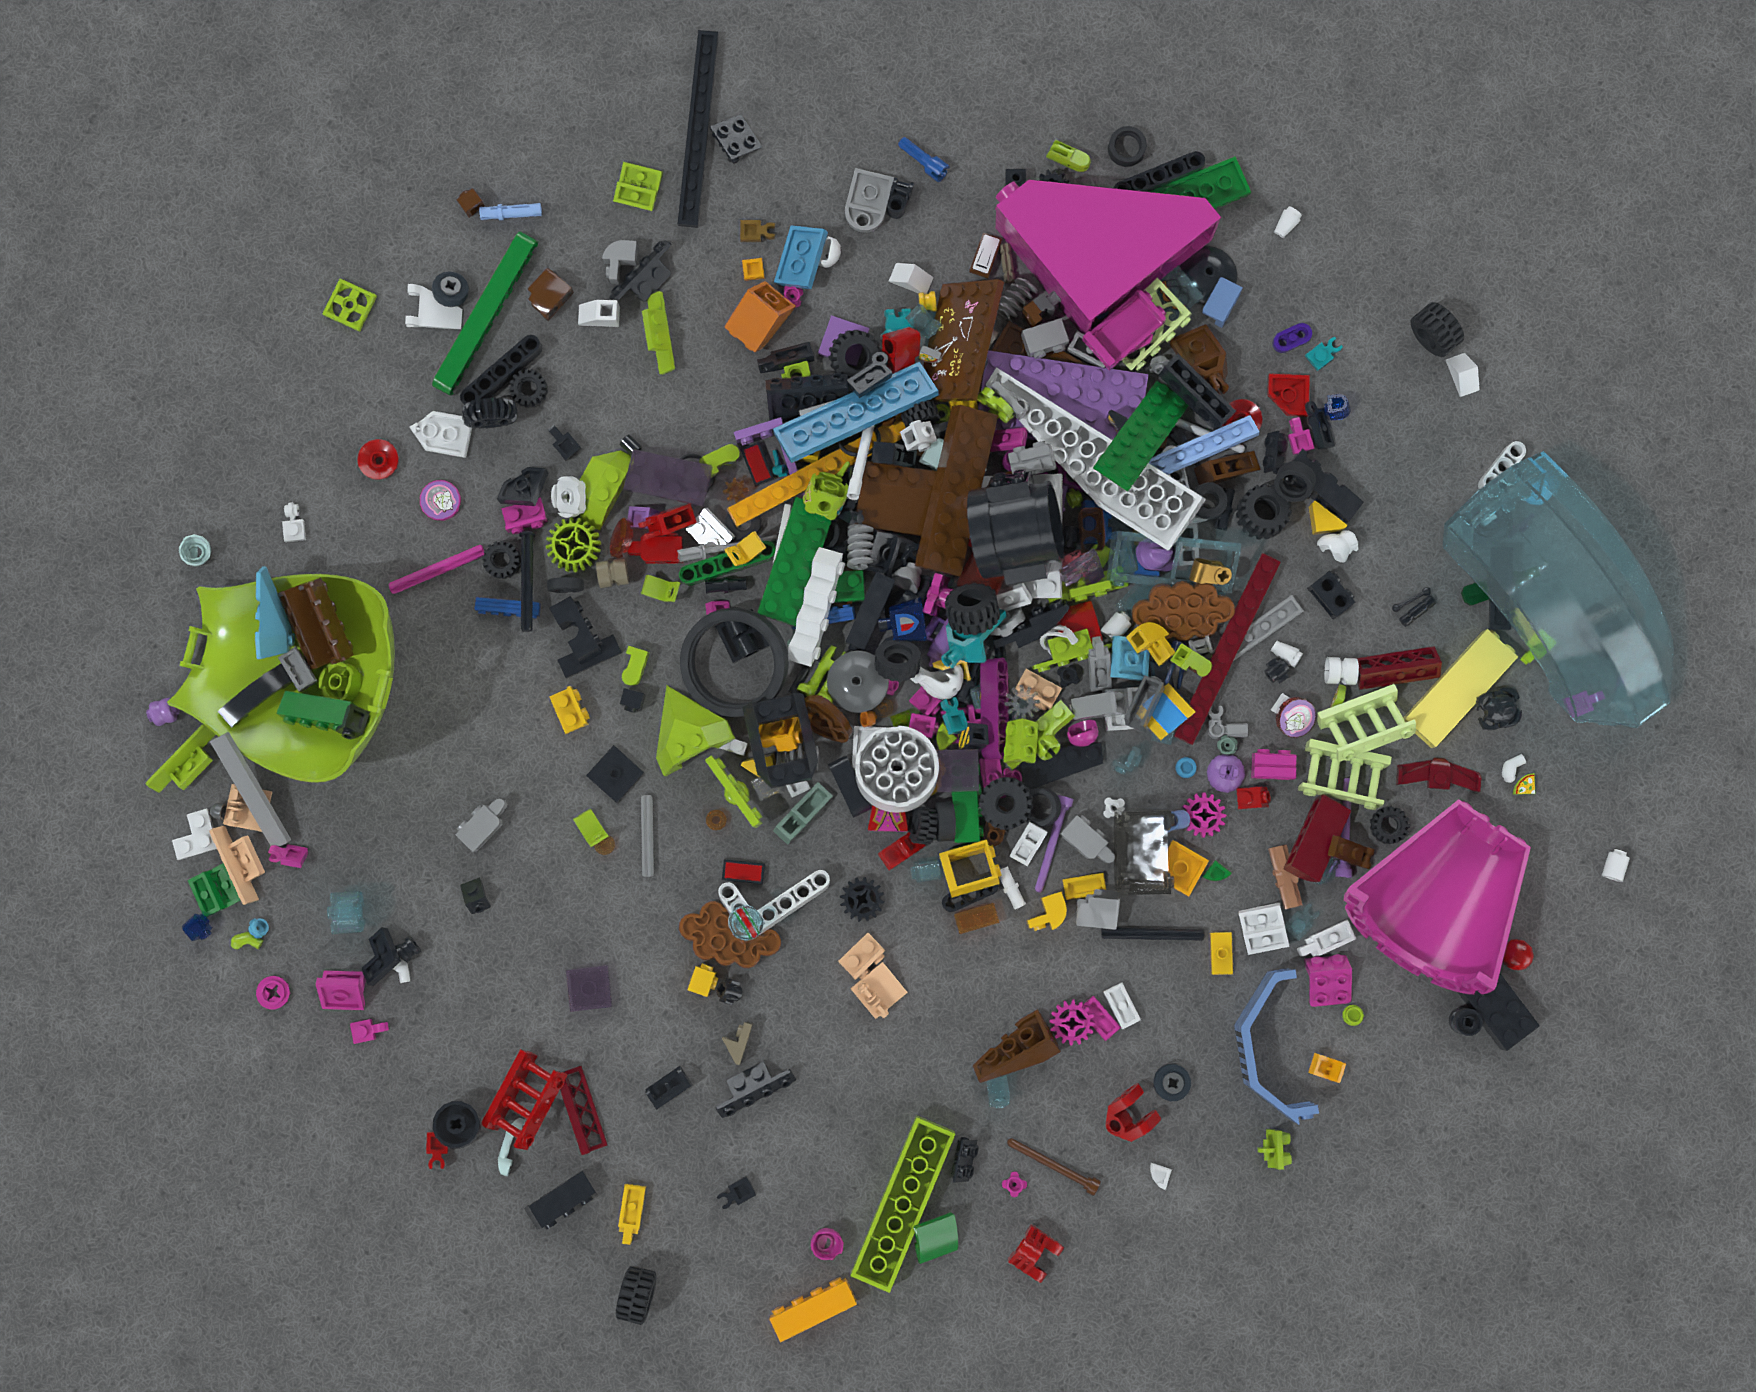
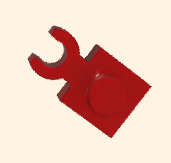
(435, 1148)

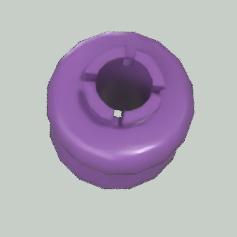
(161, 712)

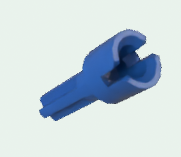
(933, 165)

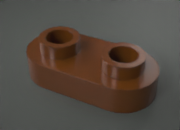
(989, 828)

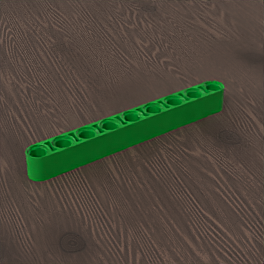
(484, 312)

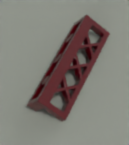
(1399, 670)
(575, 1116)

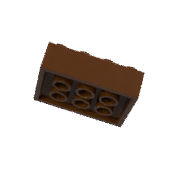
(895, 498)

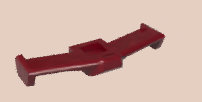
(1438, 774)

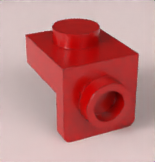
(1253, 797)

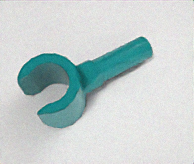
(778, 469)

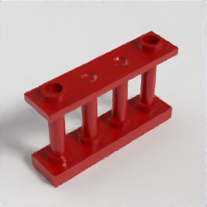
(508, 1091)

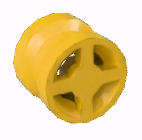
(928, 300)

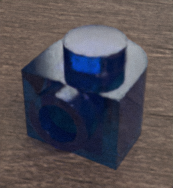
(1337, 407)
(197, 927)

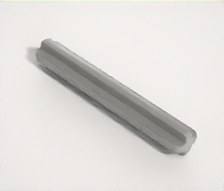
(647, 835)

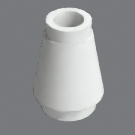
(1288, 220)
(1288, 653)

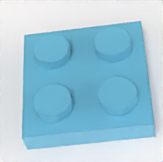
(1126, 661)

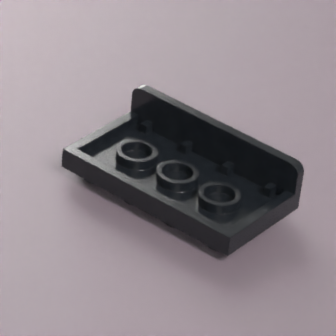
(797, 393)

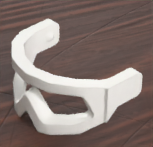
(1067, 633)

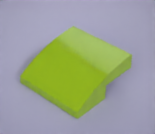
(636, 195)

